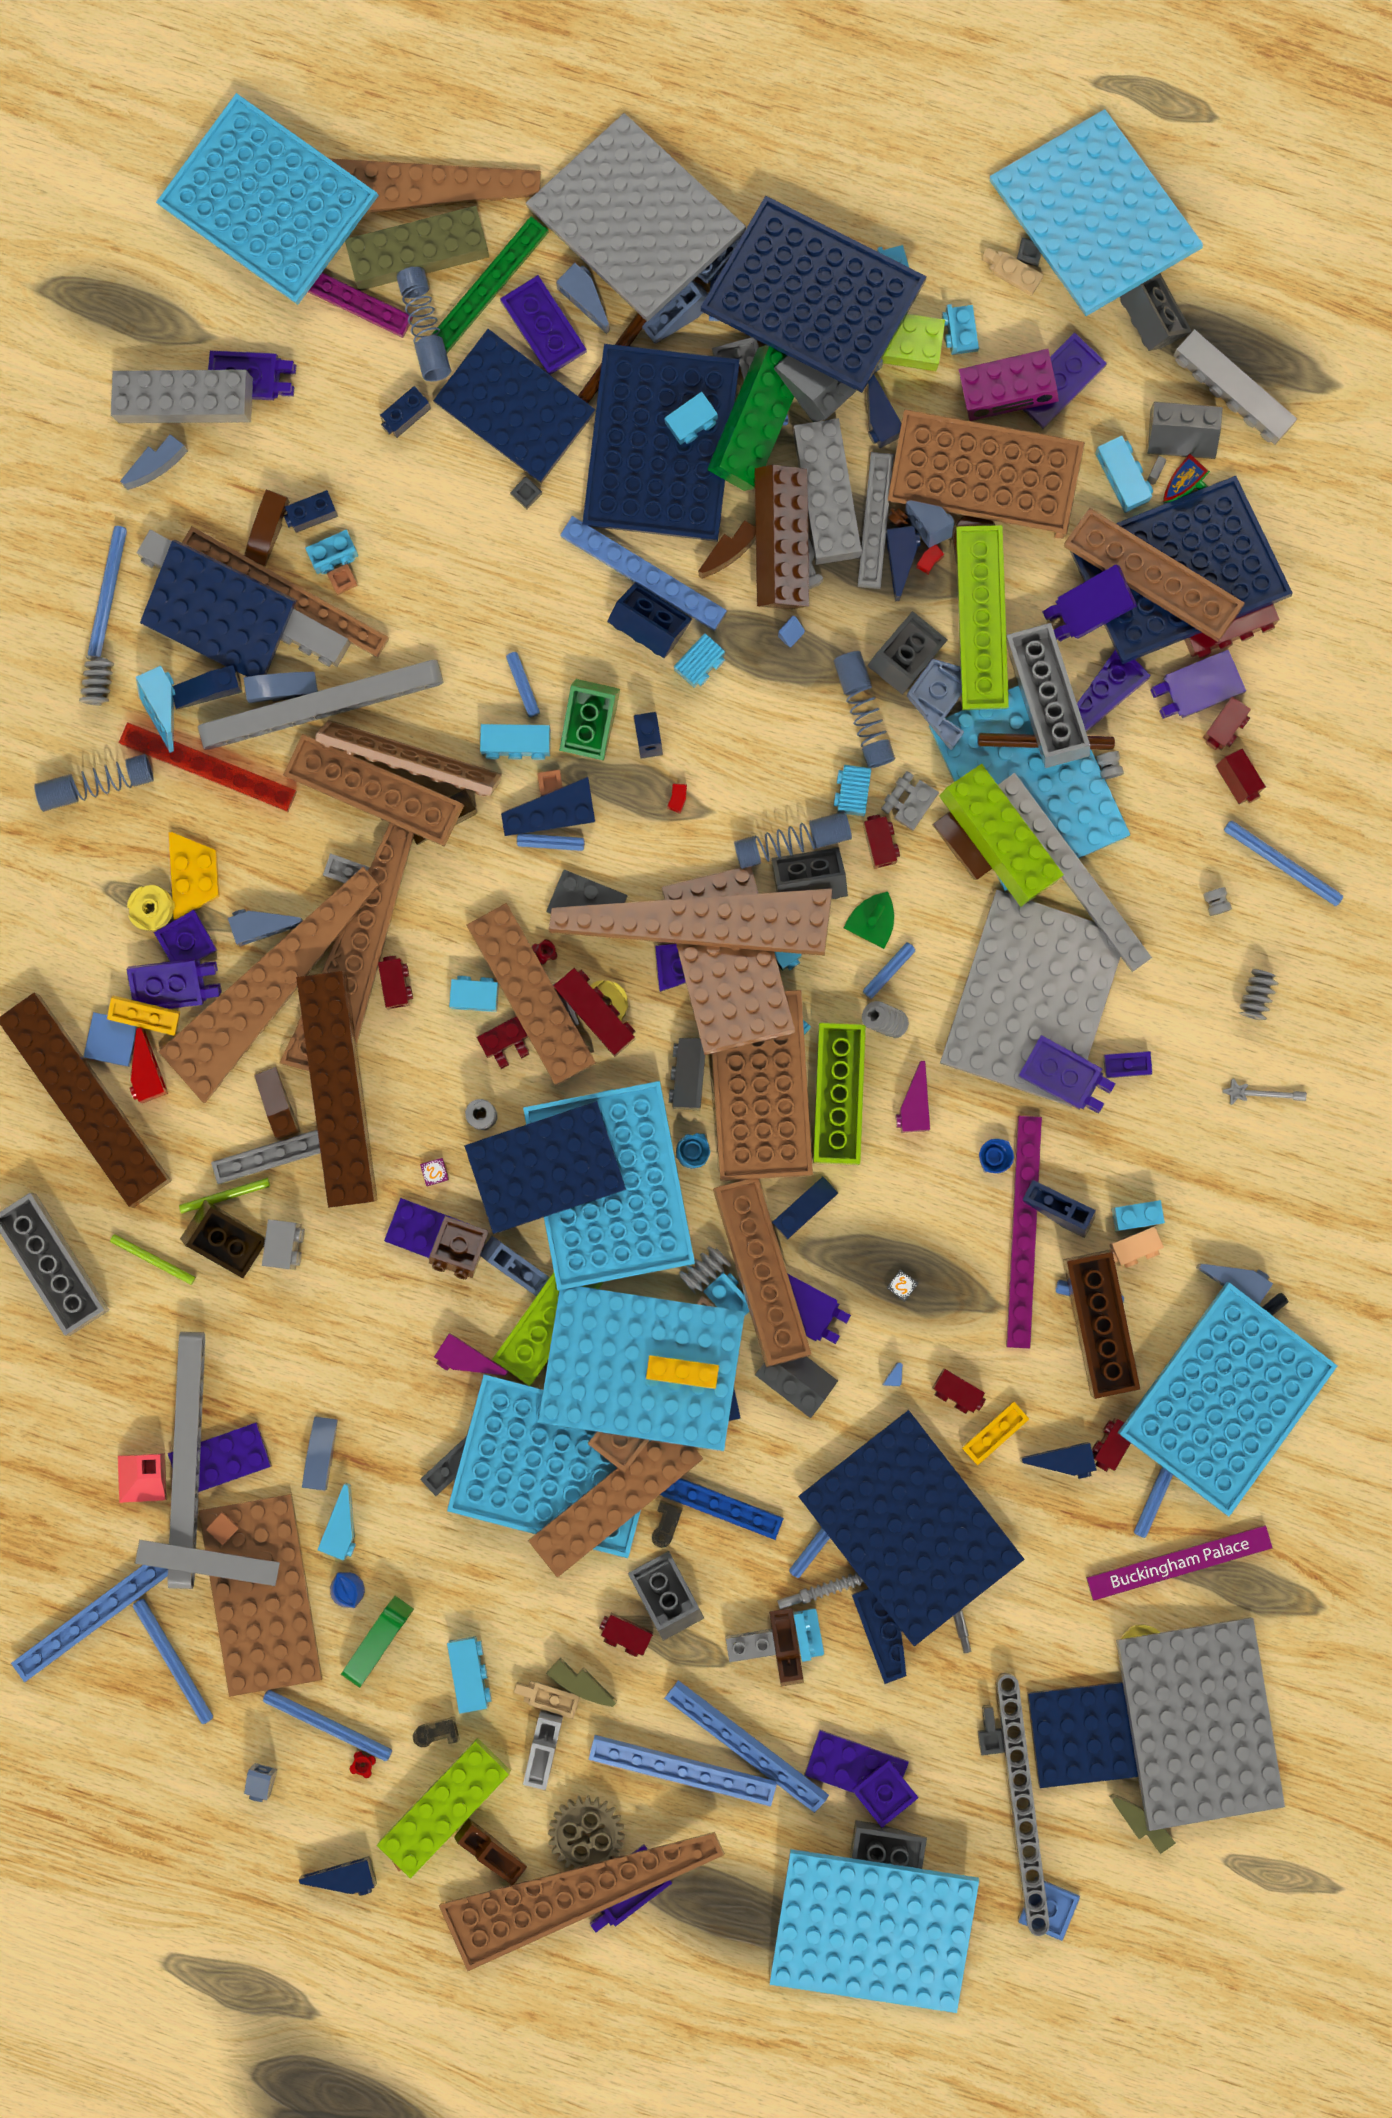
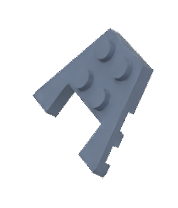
(936, 695)

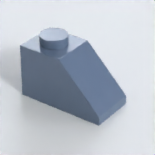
(930, 521)
(260, 1782)

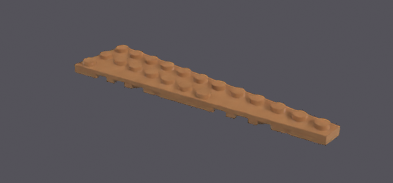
(423, 185)
(761, 921)
(363, 939)
(228, 1026)
(521, 1913)

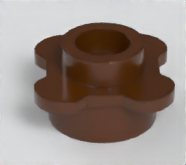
(898, 517)

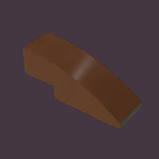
(266, 527)
(729, 550)
(962, 846)
(786, 1647)
(490, 1852)

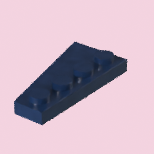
(557, 809)
(882, 1635)

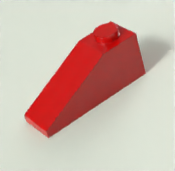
(145, 1074)

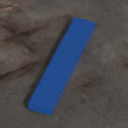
(724, 1507)

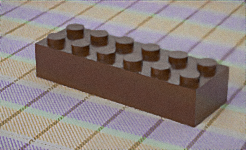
(782, 537)
(1101, 1324)

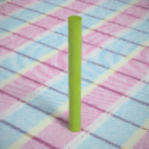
(225, 1195)
(152, 1259)

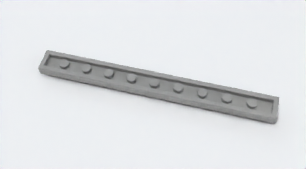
(1076, 875)

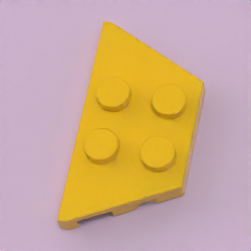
(192, 874)

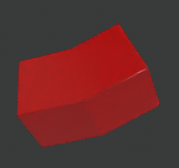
(929, 559)
(678, 798)

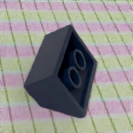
(649, 620)

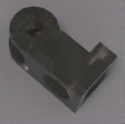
(664, 1532)
(435, 1731)

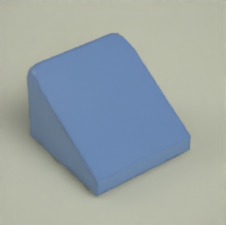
(791, 631)
(895, 1376)

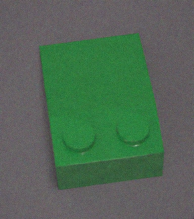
(589, 719)

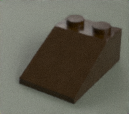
(223, 1239)

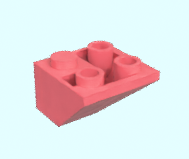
(142, 1478)

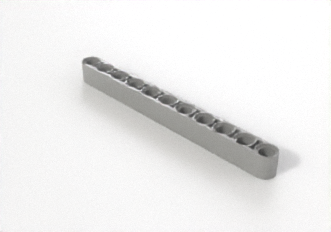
(320, 704)
(187, 1450)
(1021, 1815)

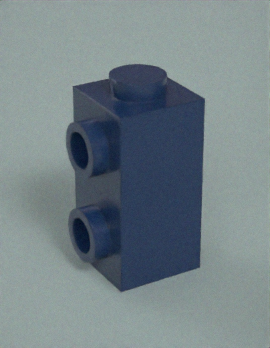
(404, 412)
(310, 511)

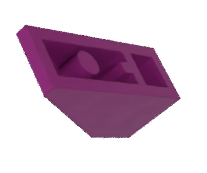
(915, 1107)
(463, 1357)

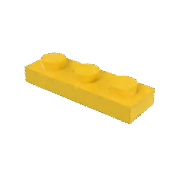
(143, 1015)
(682, 1372)
(995, 1433)

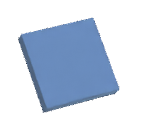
(110, 1041)
(1060, 1907)

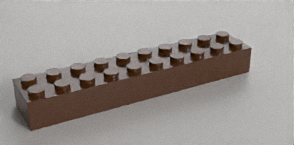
(337, 1089)
(84, 1100)

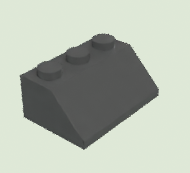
(1155, 313)
(1184, 430)
(811, 872)
(687, 1074)
(799, 1382)

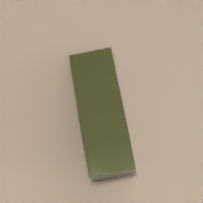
(580, 1684)
(1135, 1818)

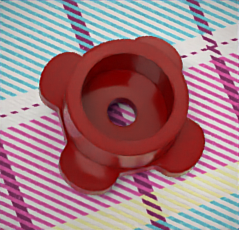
(356, 1767)

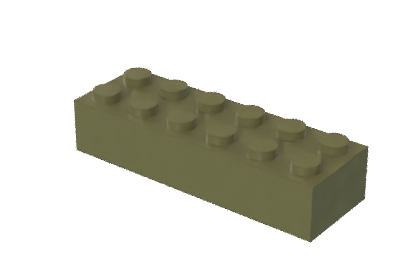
(425, 243)

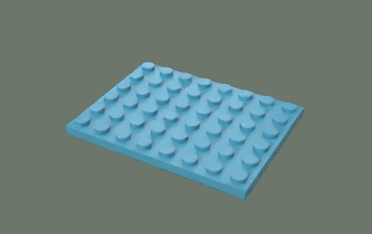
(267, 198)
(1095, 212)
(1067, 793)
(635, 1228)
(602, 1364)
(1227, 1399)
(525, 1469)
(874, 1931)

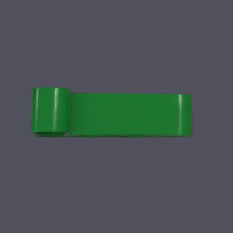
(377, 1641)

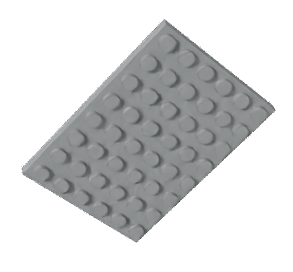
(636, 217)
(1030, 979)
(1200, 1723)

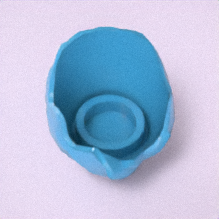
(693, 1151)

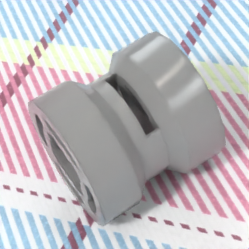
(1110, 765)
(1219, 906)

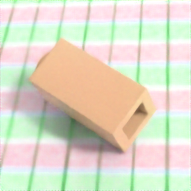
(1135, 1246)

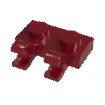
(503, 1037)

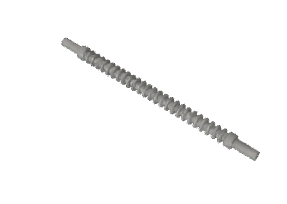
(806, 1595)

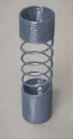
(430, 348)
(853, 680)
(63, 790)
(824, 832)

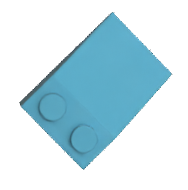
(156, 695)

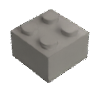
(283, 1244)

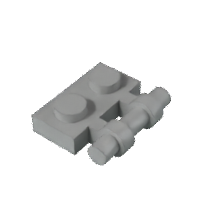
(916, 804)

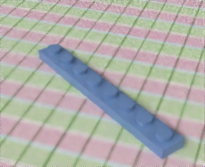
(643, 573)
(88, 1620)
(746, 1746)
(683, 1770)

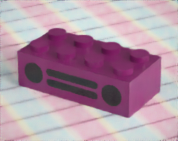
(1008, 385)

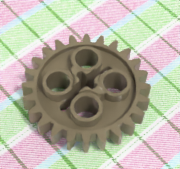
(575, 1816)

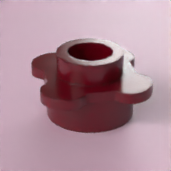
(550, 949)

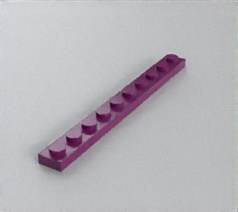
(1023, 1234)

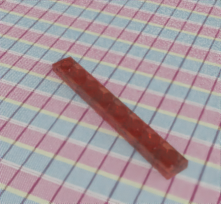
(208, 767)

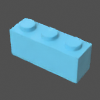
(1124, 474)
(515, 741)
(468, 1674)

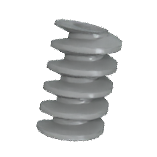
(96, 680)
(1258, 994)
(885, 1019)
(482, 1123)
(704, 1269)

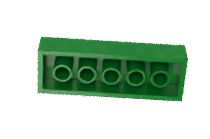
(753, 422)

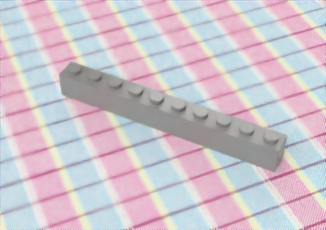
(300, 629)

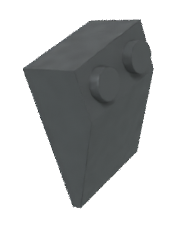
(813, 390)
(907, 652)
(666, 1595)
(887, 1845)

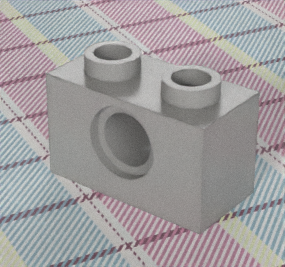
(750, 1645)

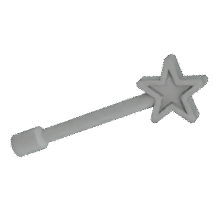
(1239, 1092)

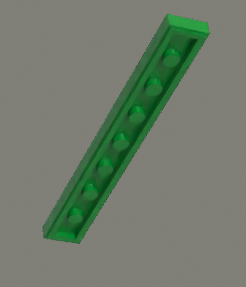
(491, 282)

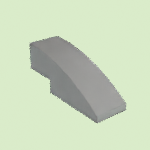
(543, 1750)

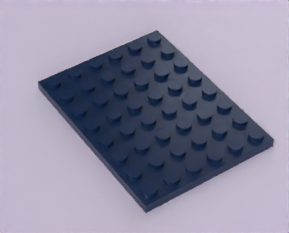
(813, 294)
(637, 467)
(1214, 537)
(911, 1528)

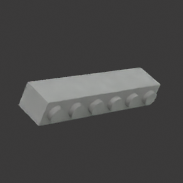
(1234, 387)

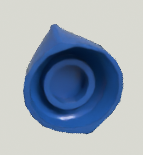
(996, 1156)
(347, 1589)

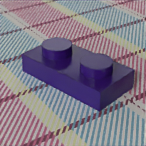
(1127, 1064)

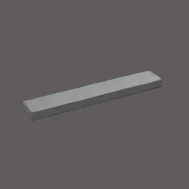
(875, 520)
(266, 1157)
(207, 1562)

